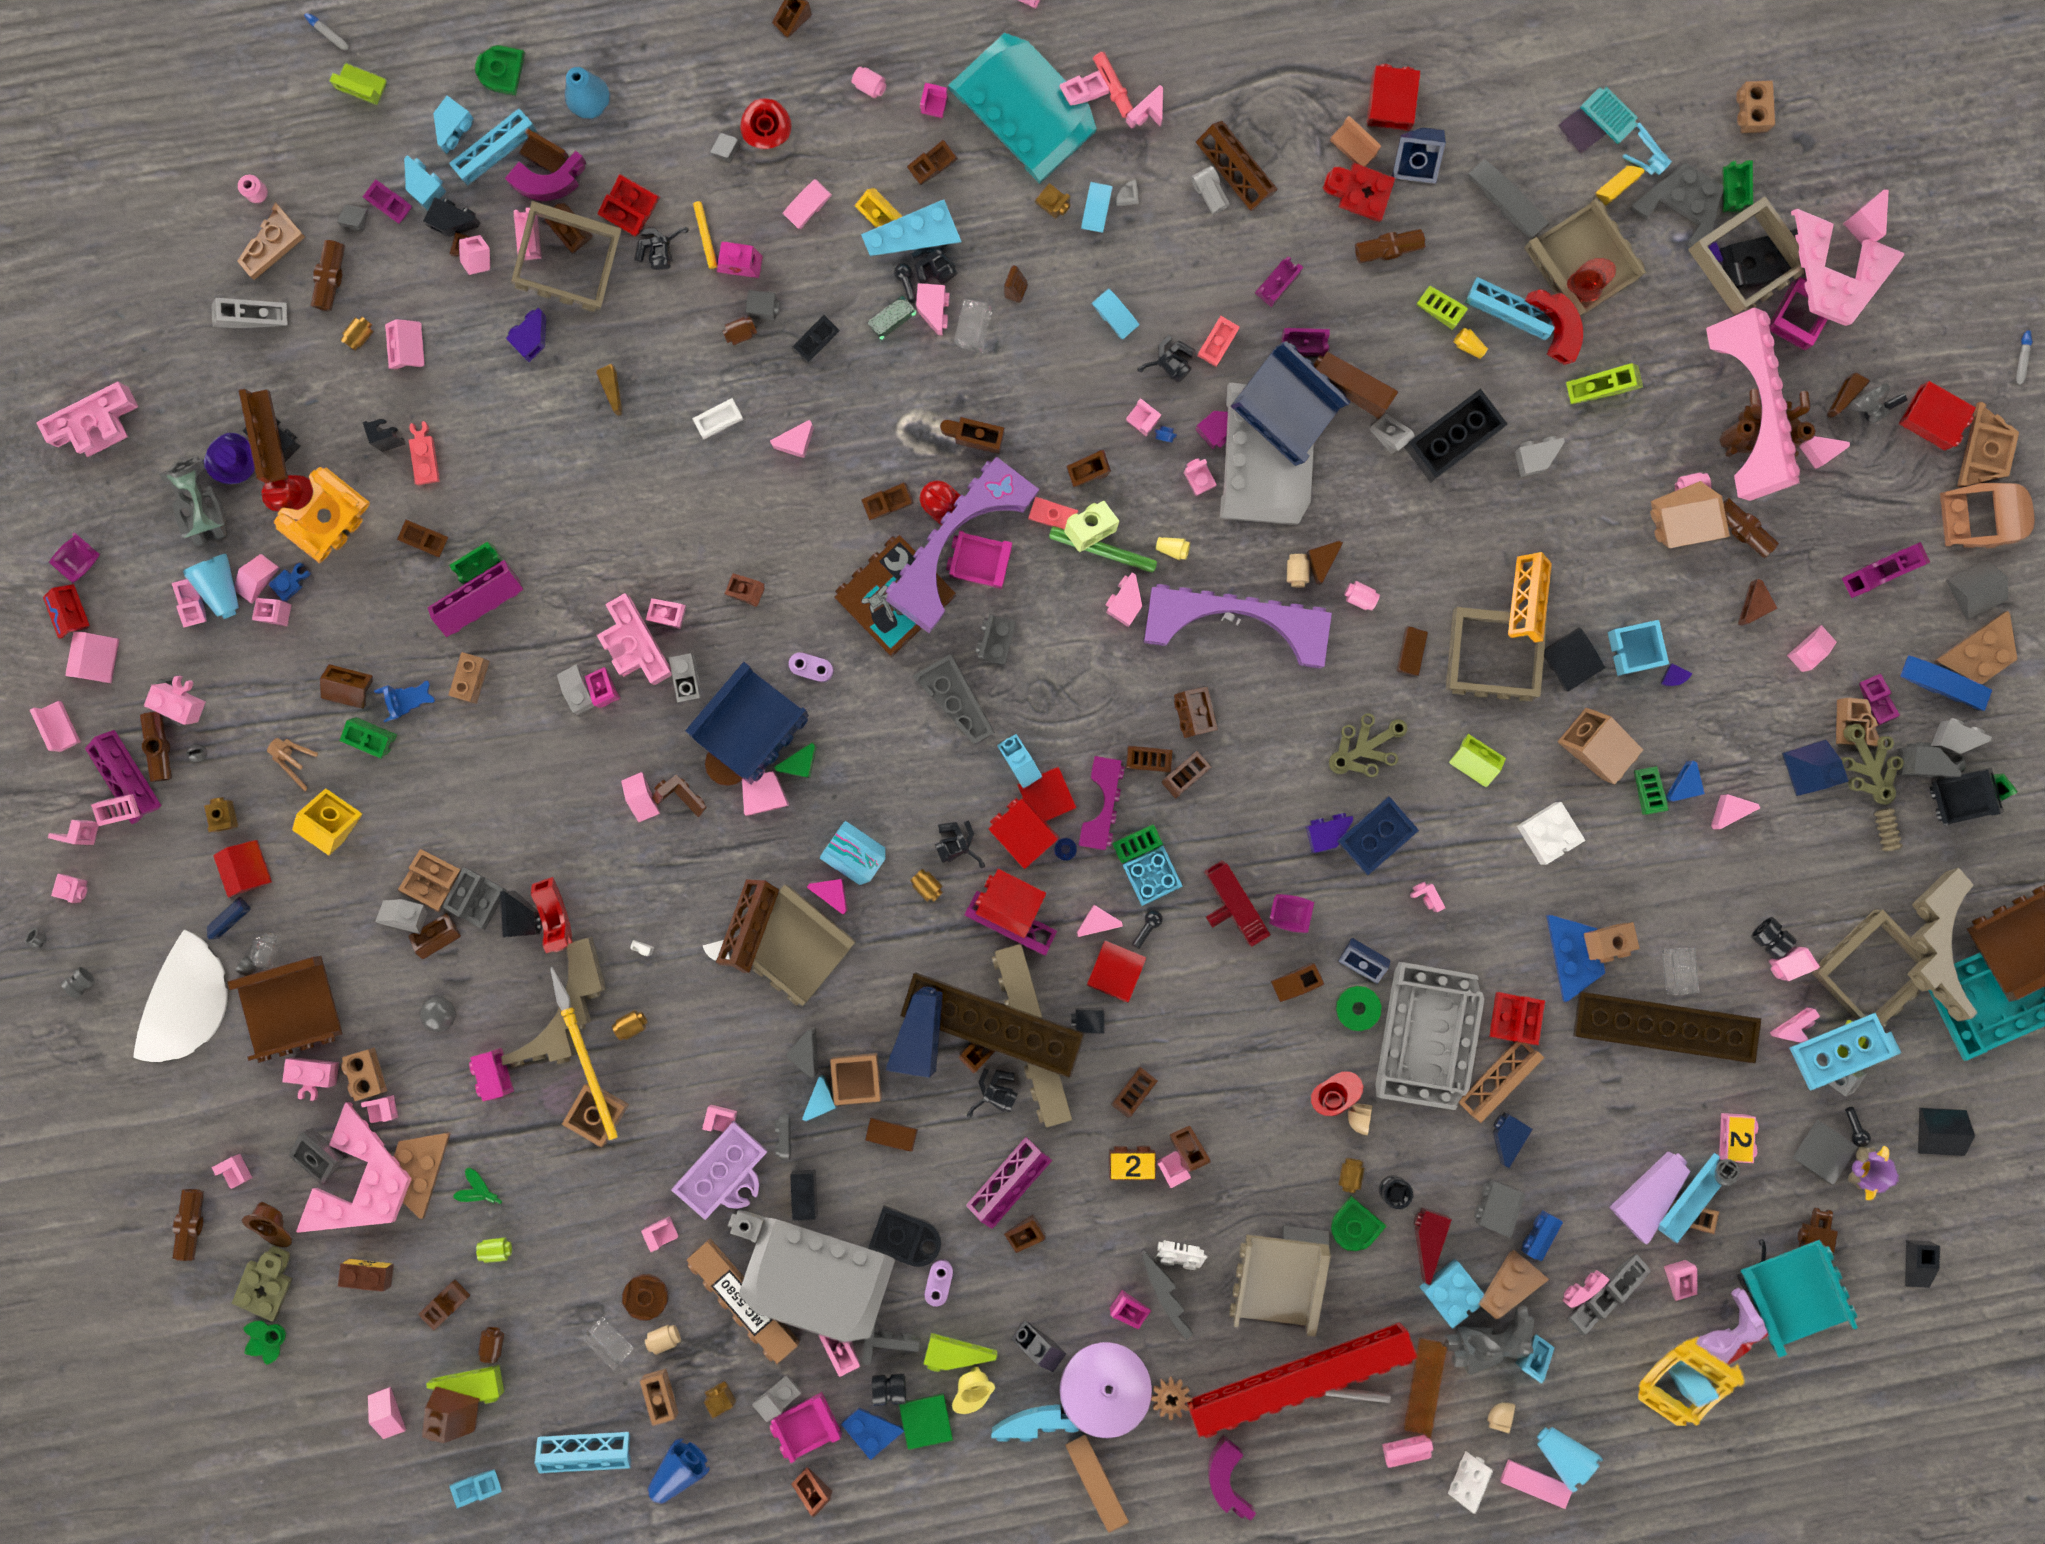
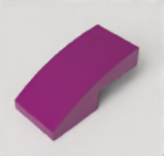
(387, 201)
(1878, 694)

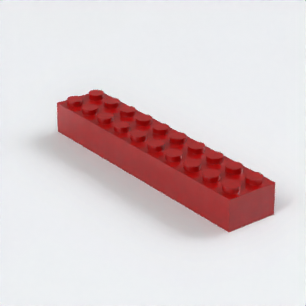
(1301, 1379)

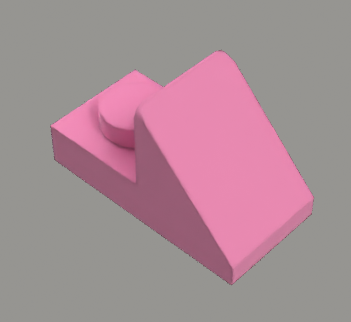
(1150, 105)
(666, 613)
(1793, 1027)

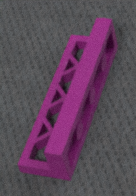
(123, 772)
(1027, 941)
(1011, 1186)

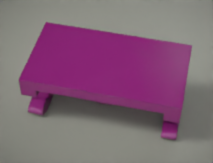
(1279, 281)
(1308, 341)

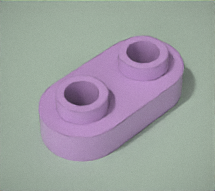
(810, 667)
(938, 1283)

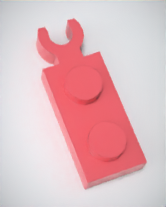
(423, 456)

